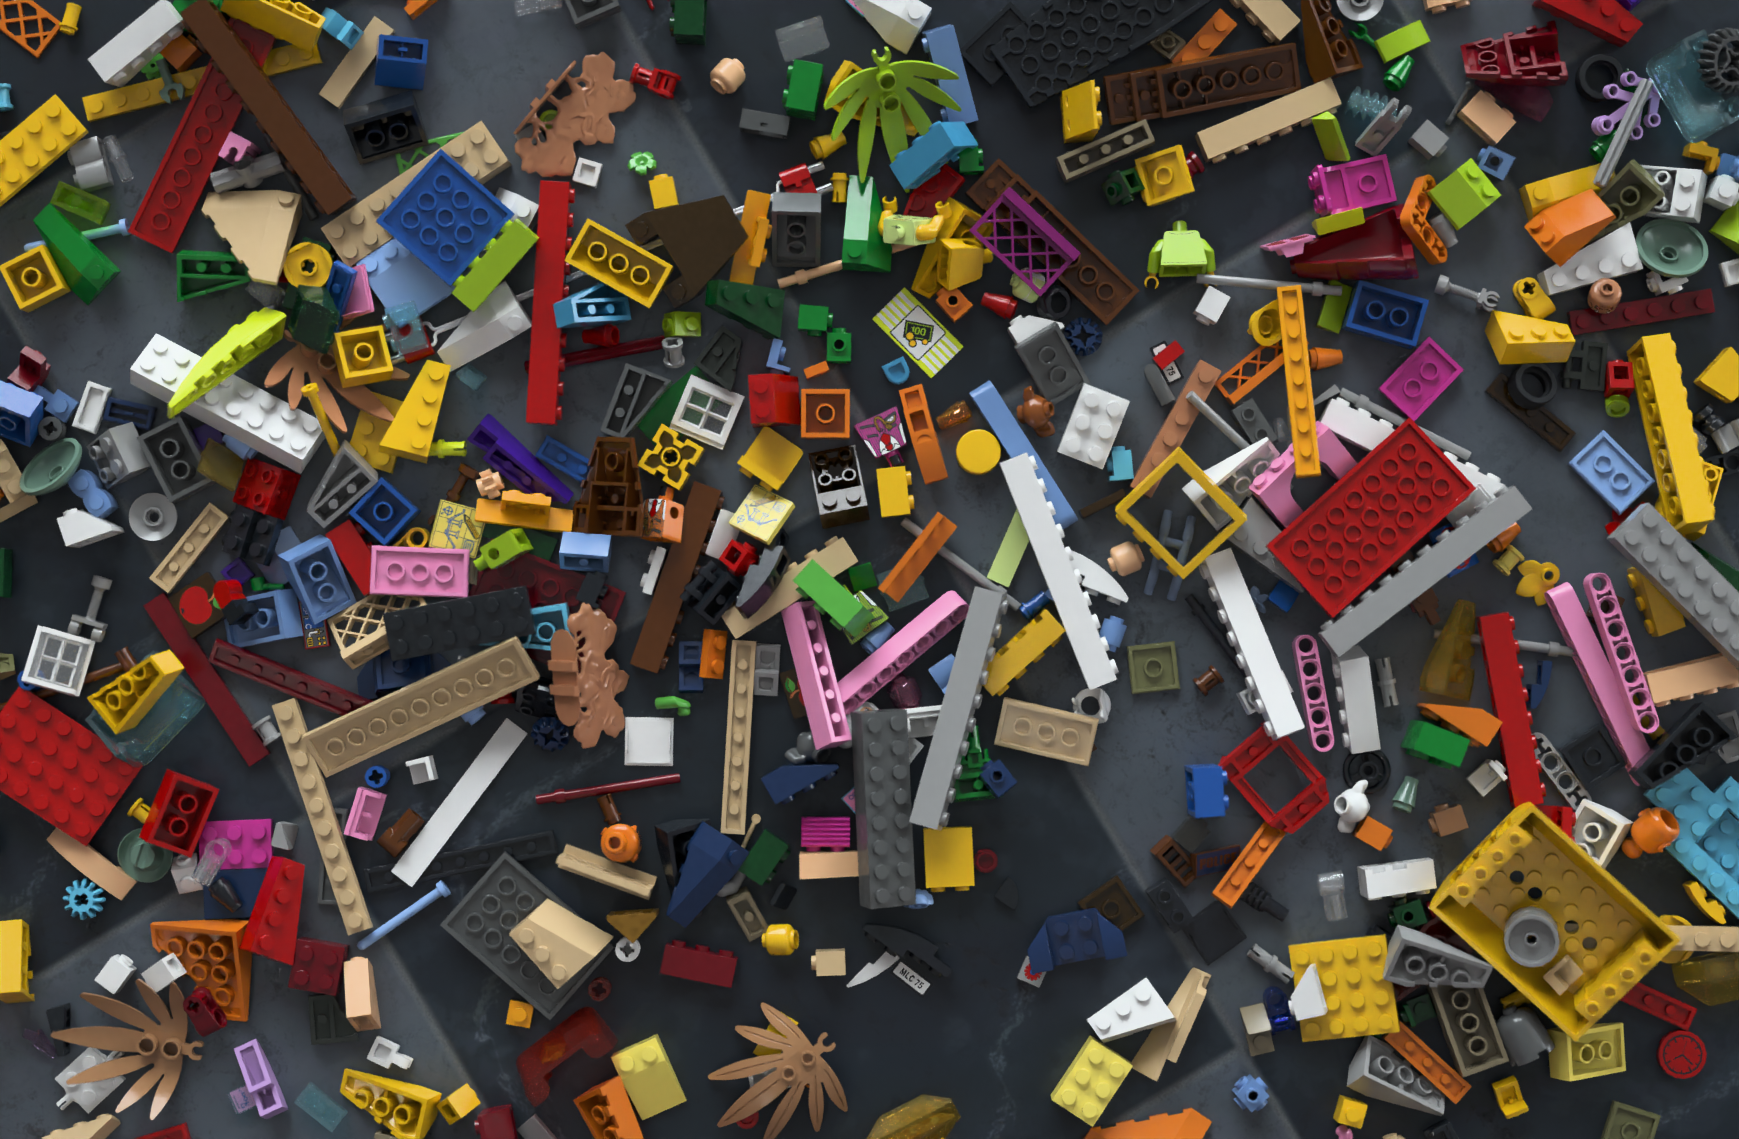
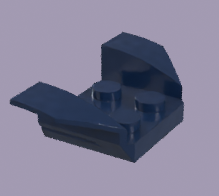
(385, 675)
(1075, 938)

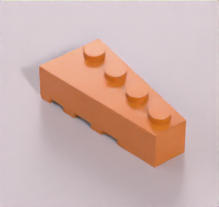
(609, 1111)

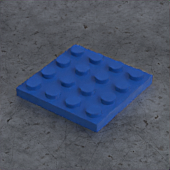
(445, 217)

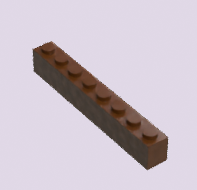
(677, 572)

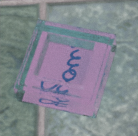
(241, 1099)

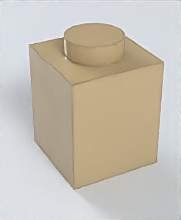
(829, 962)

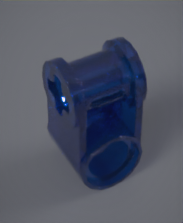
(1278, 1014)

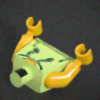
(910, 229)

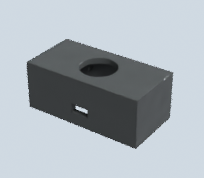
(764, 124)

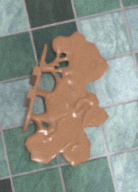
(579, 117)
(597, 681)

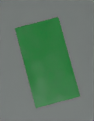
(666, 406)

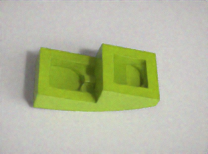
(1402, 41)

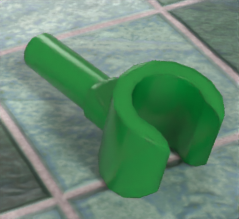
(1362, 34)
(259, 584)

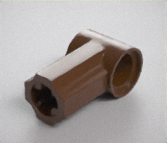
(398, 836)

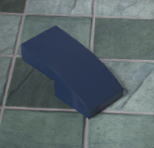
(690, 667)
(1537, 690)

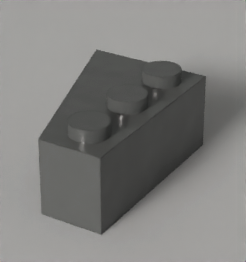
(633, 400)

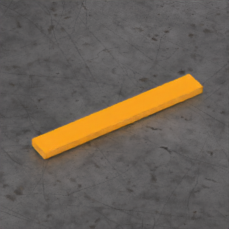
(1298, 381)

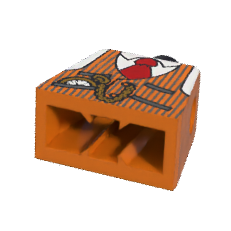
(663, 518)

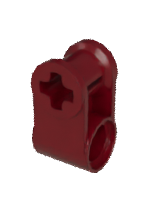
(204, 1014)

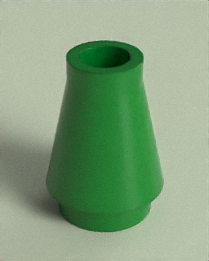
(1398, 74)

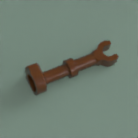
(454, 494)

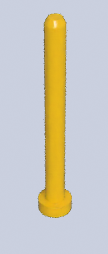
(310, 391)

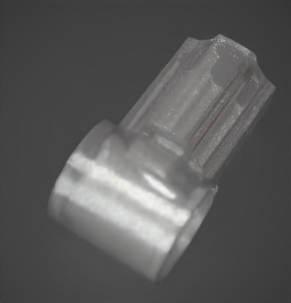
(210, 862)
(1332, 889)

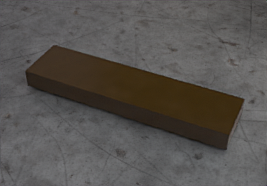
(1538, 420)

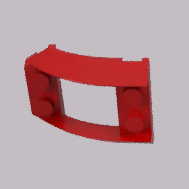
(1301, 807)

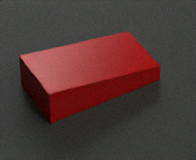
(1168, 355)

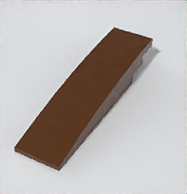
(1202, 84)
(1089, 277)

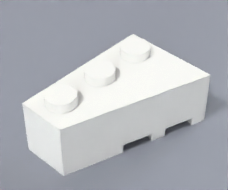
(1396, 878)
(1131, 1012)

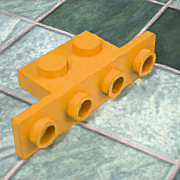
(758, 229)
(524, 511)

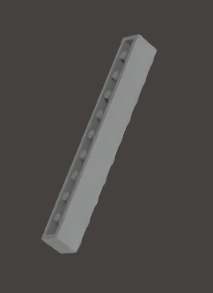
(1424, 571)
(958, 708)

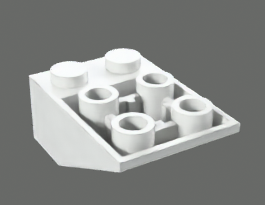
(1683, 193)

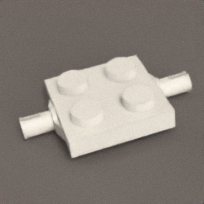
(92, 1093)

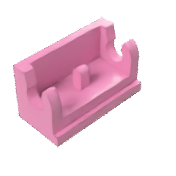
(236, 147)
(365, 814)

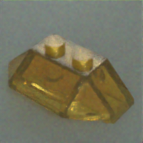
(1709, 977)
(918, 1119)

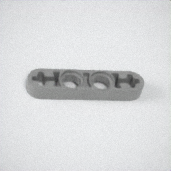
(1559, 770)

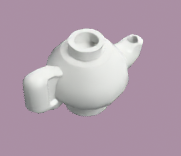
(1352, 806)

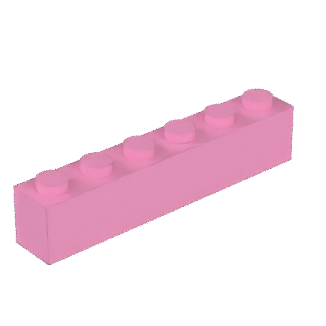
(816, 675)

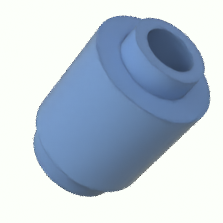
(1113, 631)

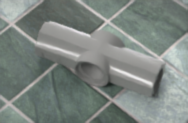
(248, 172)

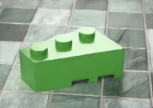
(832, 598)

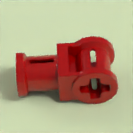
(655, 80)

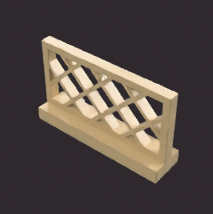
(366, 645)
(606, 871)

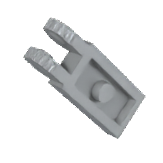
(1382, 128)

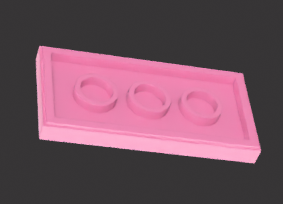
(419, 571)

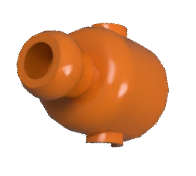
(1651, 832)
(621, 843)

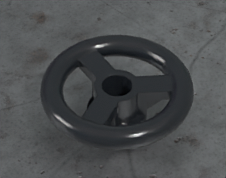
(1375, 774)

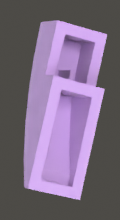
(260, 1079)

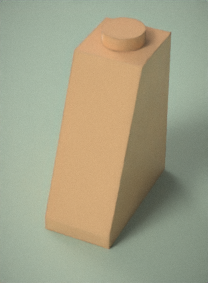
(828, 864)
(361, 994)

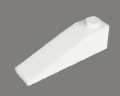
(491, 325)

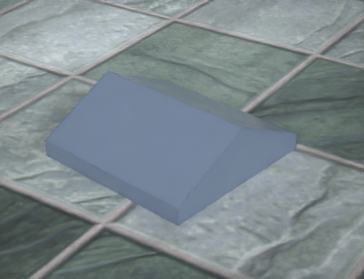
(275, 572)

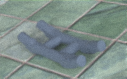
(1183, 547)

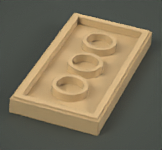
(1046, 731)

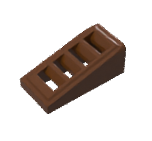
(1163, 845)

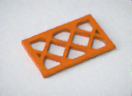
(22, 39)

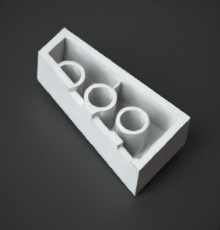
(137, 44)
(1606, 258)
(1356, 701)

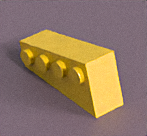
(416, 421)

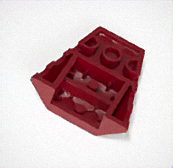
(1517, 59)

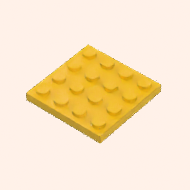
(1352, 986)

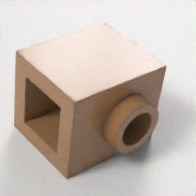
(1447, 819)

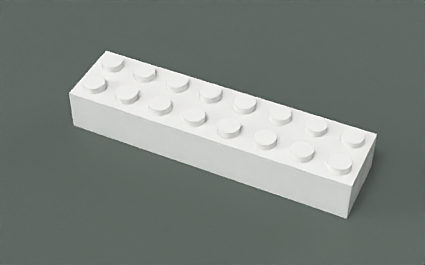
(231, 406)

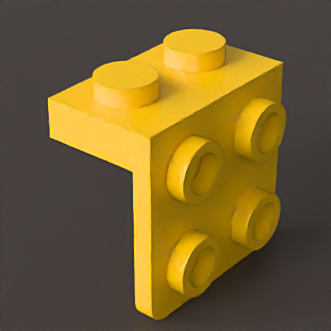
(770, 459)

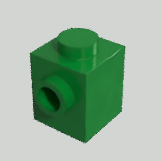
(814, 320)

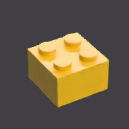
(34, 279)
(362, 356)

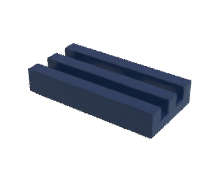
(150, 417)

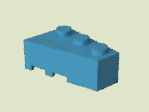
(931, 152)

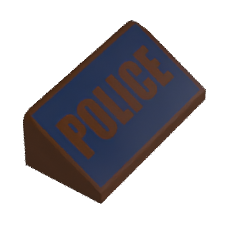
(1214, 860)

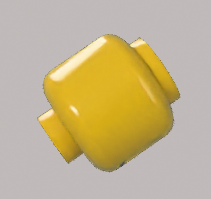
(780, 939)

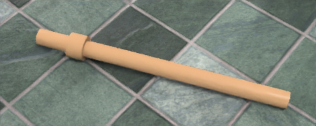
(802, 276)

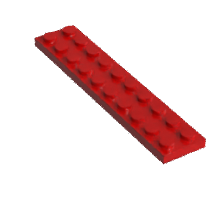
(195, 149)

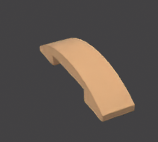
(92, 864)

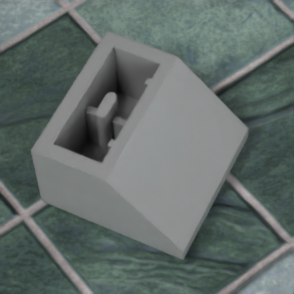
(118, 455)

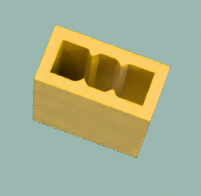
(948, 858)

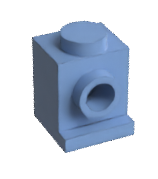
(1500, 170)

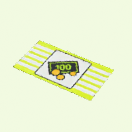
(918, 332)

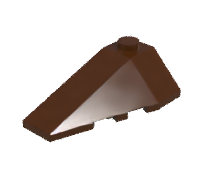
(1326, 46)

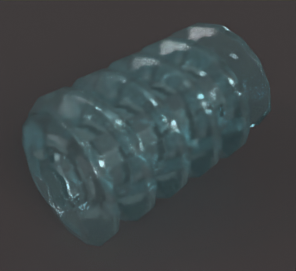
(1365, 104)

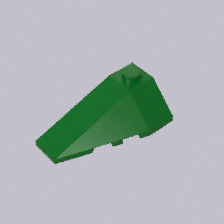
(78, 259)

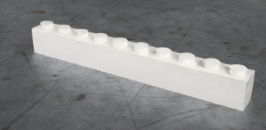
(1058, 572)

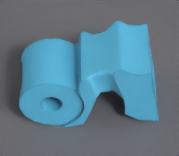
(340, 28)

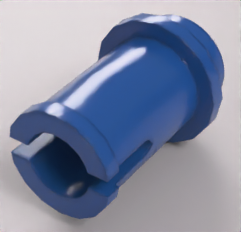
(1034, 605)

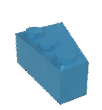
(592, 307)

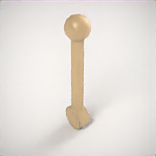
(755, 820)

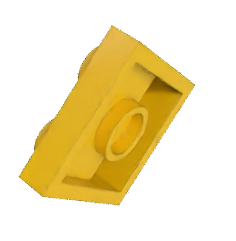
(1164, 176)

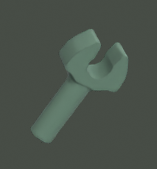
(169, 85)

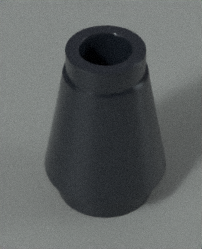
(225, 894)

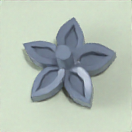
(1258, 599)

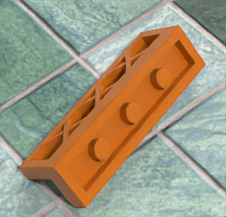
(1252, 381)
(918, 557)

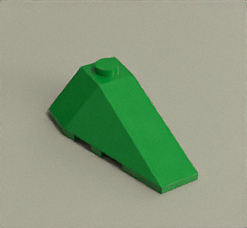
(862, 242)

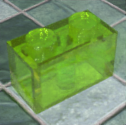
(80, 203)

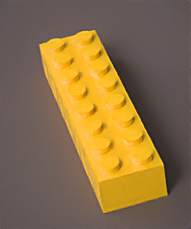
(1670, 433)

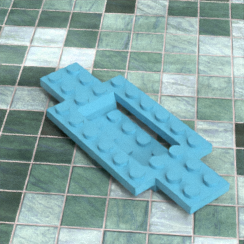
(1707, 832)

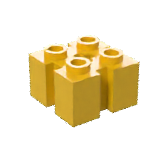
(668, 442)

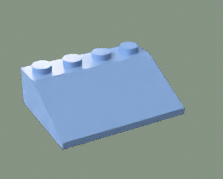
(403, 278)

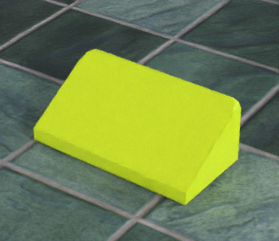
(1339, 221)

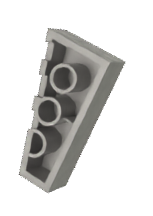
(1254, 536)

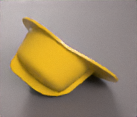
(1265, 324)

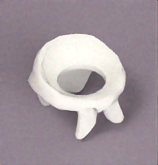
(1103, 700)

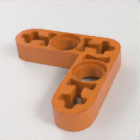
(1415, 224)

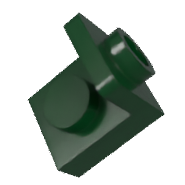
(1416, 1010)

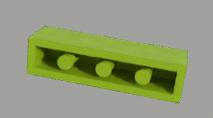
(495, 265)

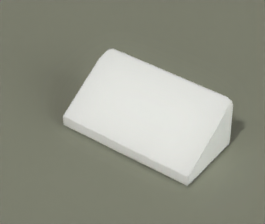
(721, 535)

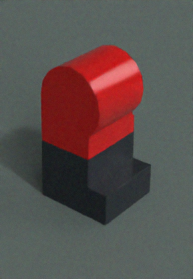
(233, 602)

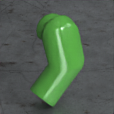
(673, 702)

